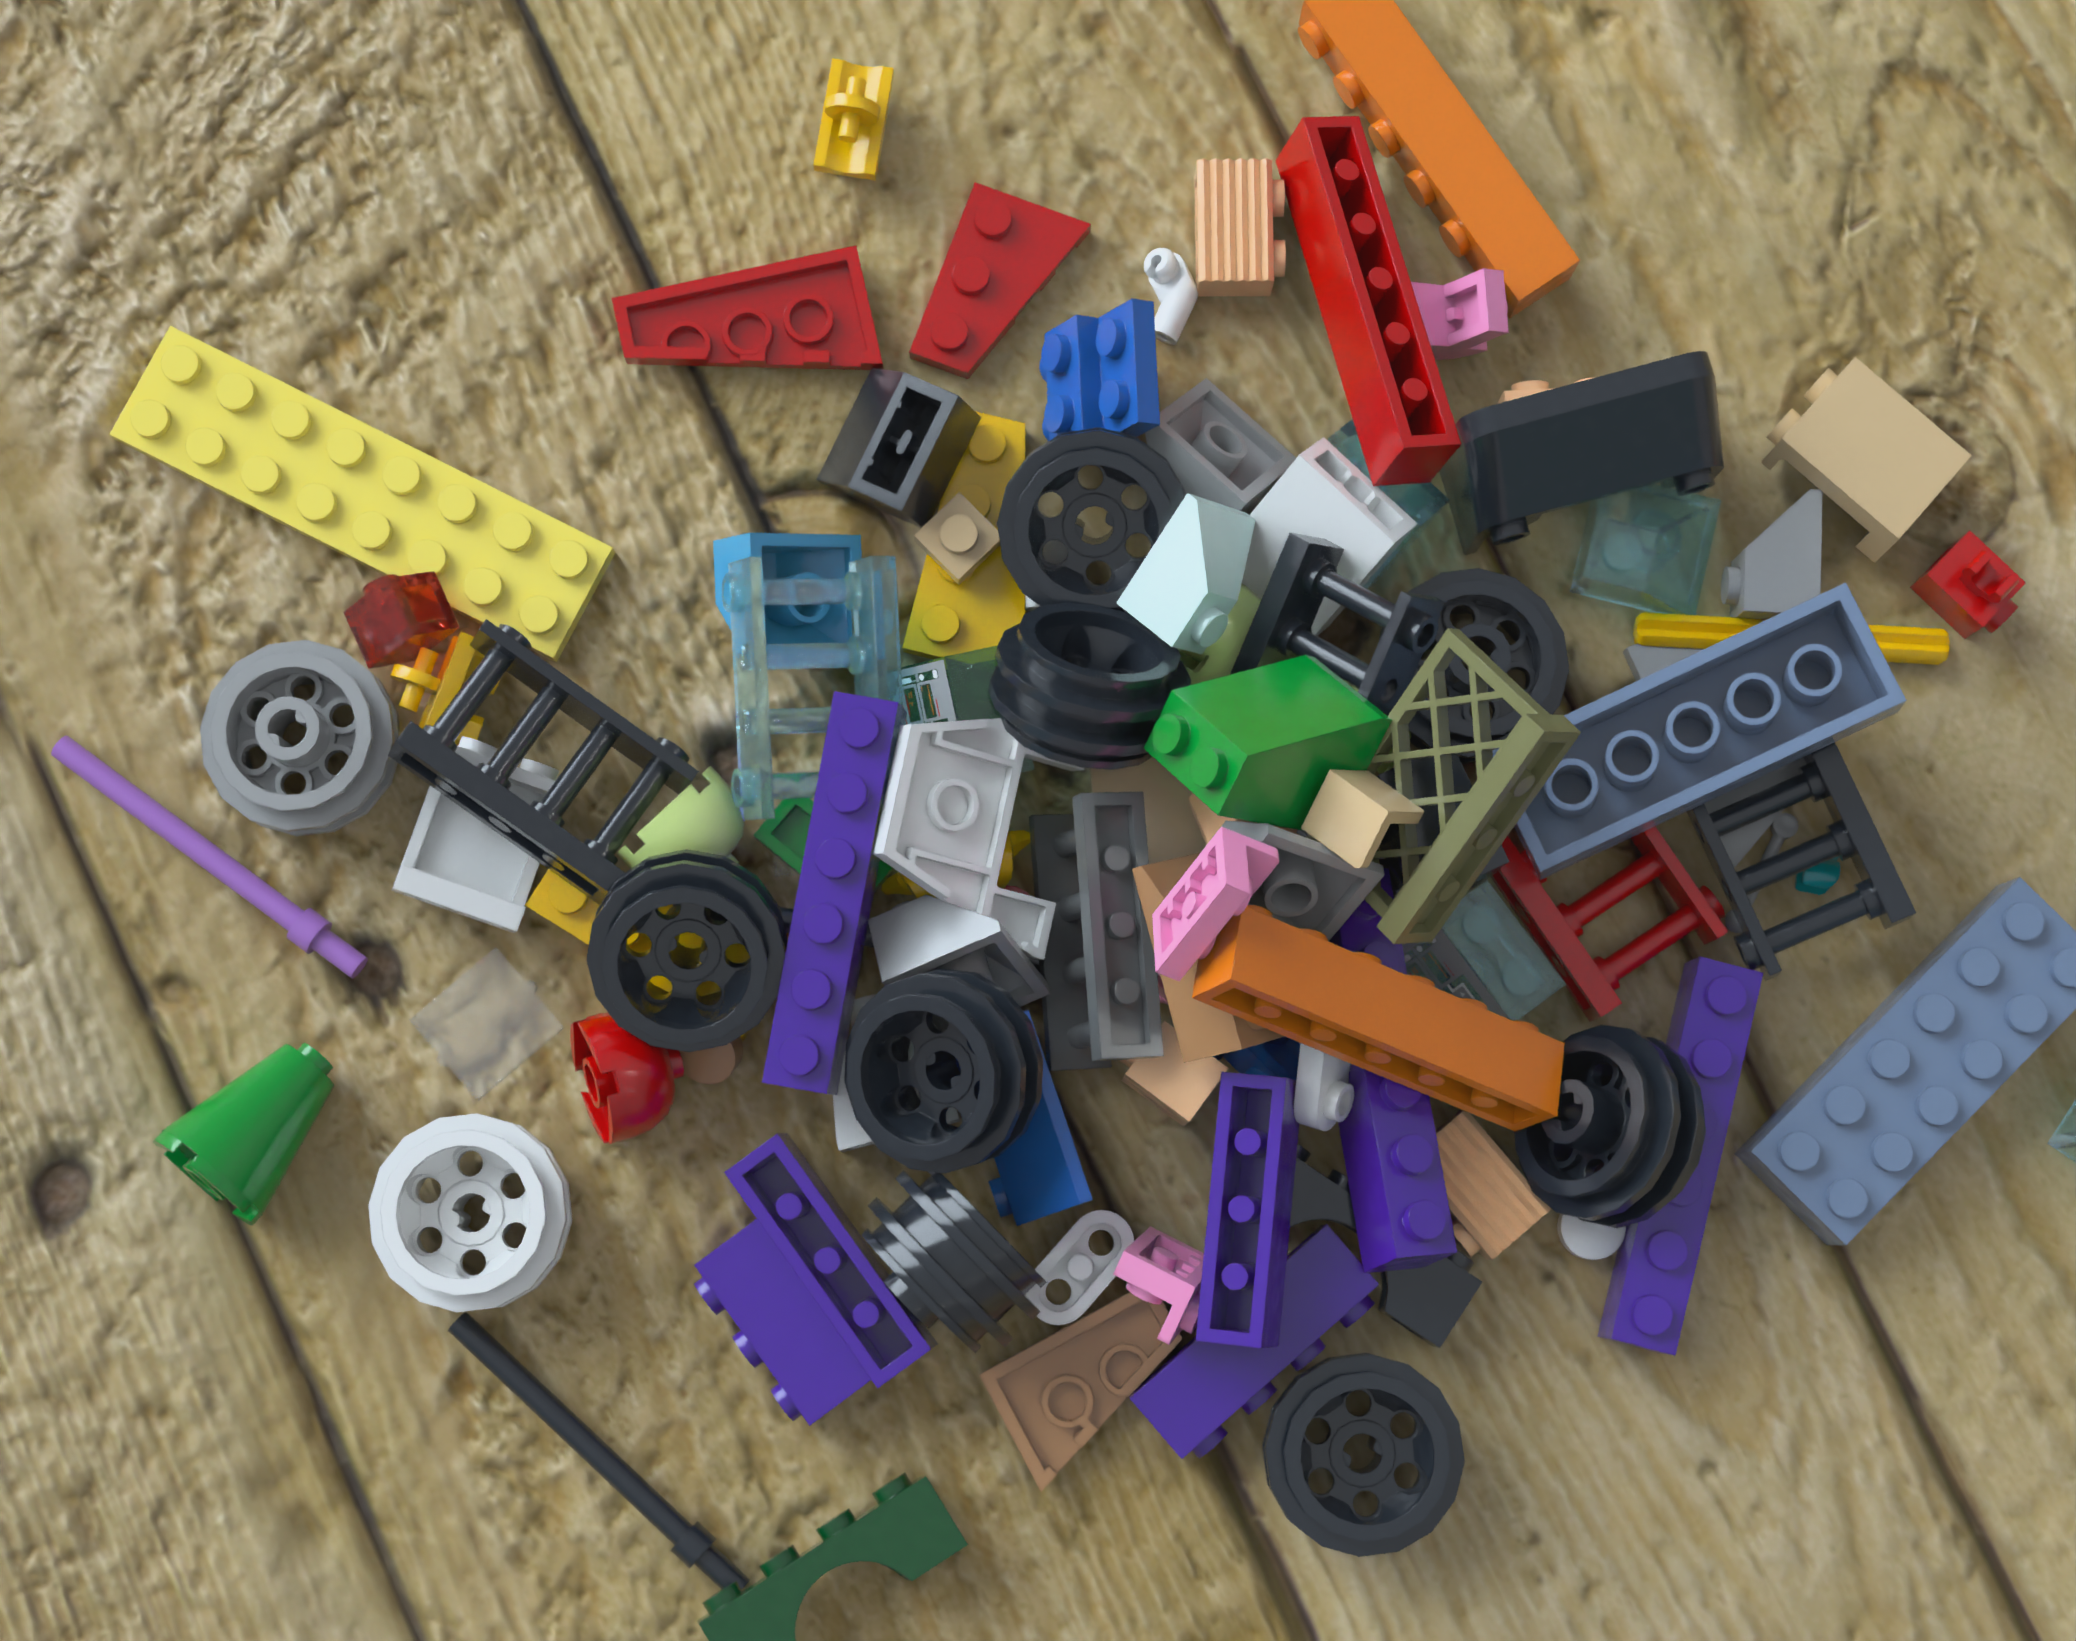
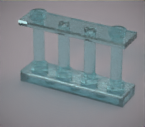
(869, 655)

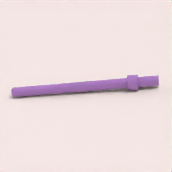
(305, 928)

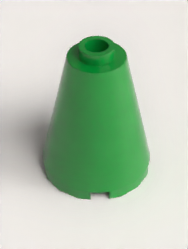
(251, 1129)

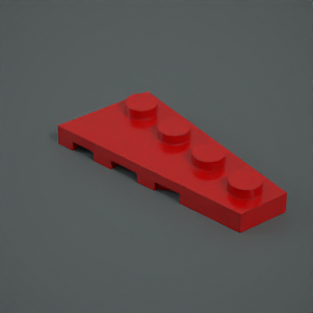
(765, 316)

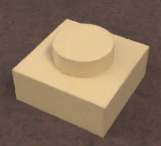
(958, 538)

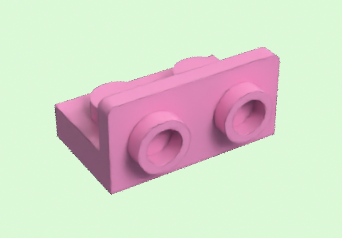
(1206, 899)
(1165, 1270)

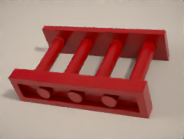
(1559, 927)

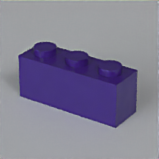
(779, 1324)

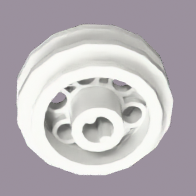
(401, 1216)

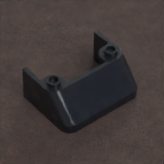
(1584, 446)

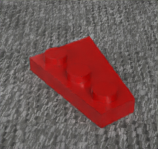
(990, 274)

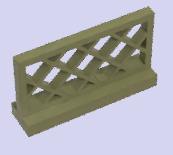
(1490, 808)

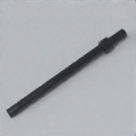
(691, 1542)

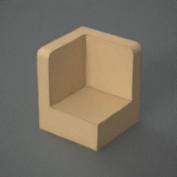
(1356, 813)

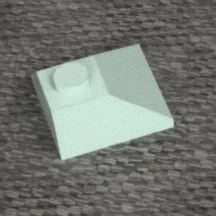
(1192, 574)

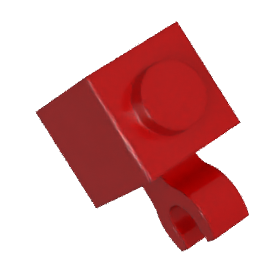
(1969, 587)

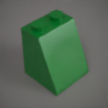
(1266, 738)

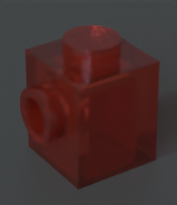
(400, 618)

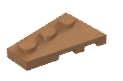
(1075, 1380)

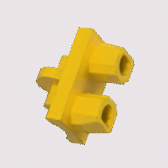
(853, 120)
(454, 671)

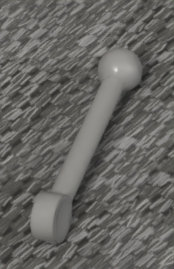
(1782, 828)

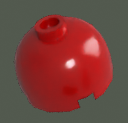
(624, 1076)

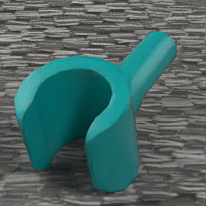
(1818, 878)

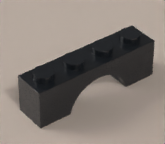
(1418, 1299)

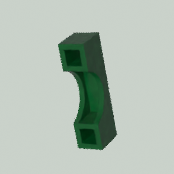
(903, 1532)

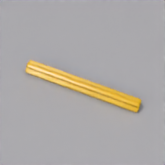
(1699, 632)

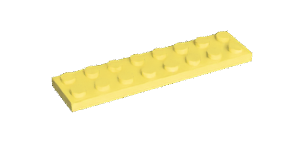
(361, 491)

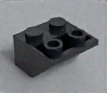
(900, 445)

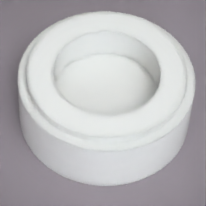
(1588, 1239)

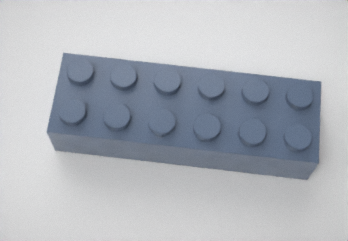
(1710, 728)
(1919, 1064)

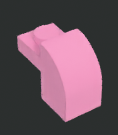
(1463, 313)

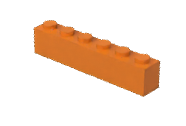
(1438, 144)
(1381, 1019)

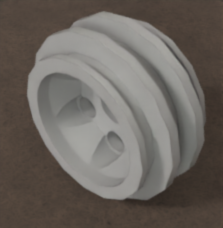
(264, 690)

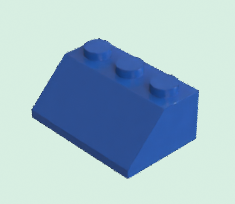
(1042, 1167)

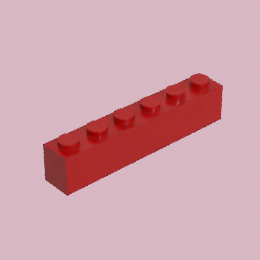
(1367, 301)

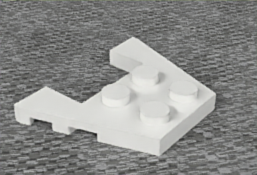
(951, 820)

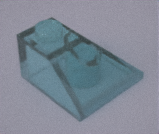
(1647, 549)

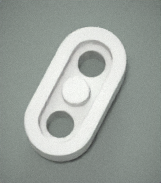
(1321, 1089)
(1080, 1267)

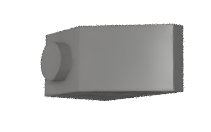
(1779, 565)

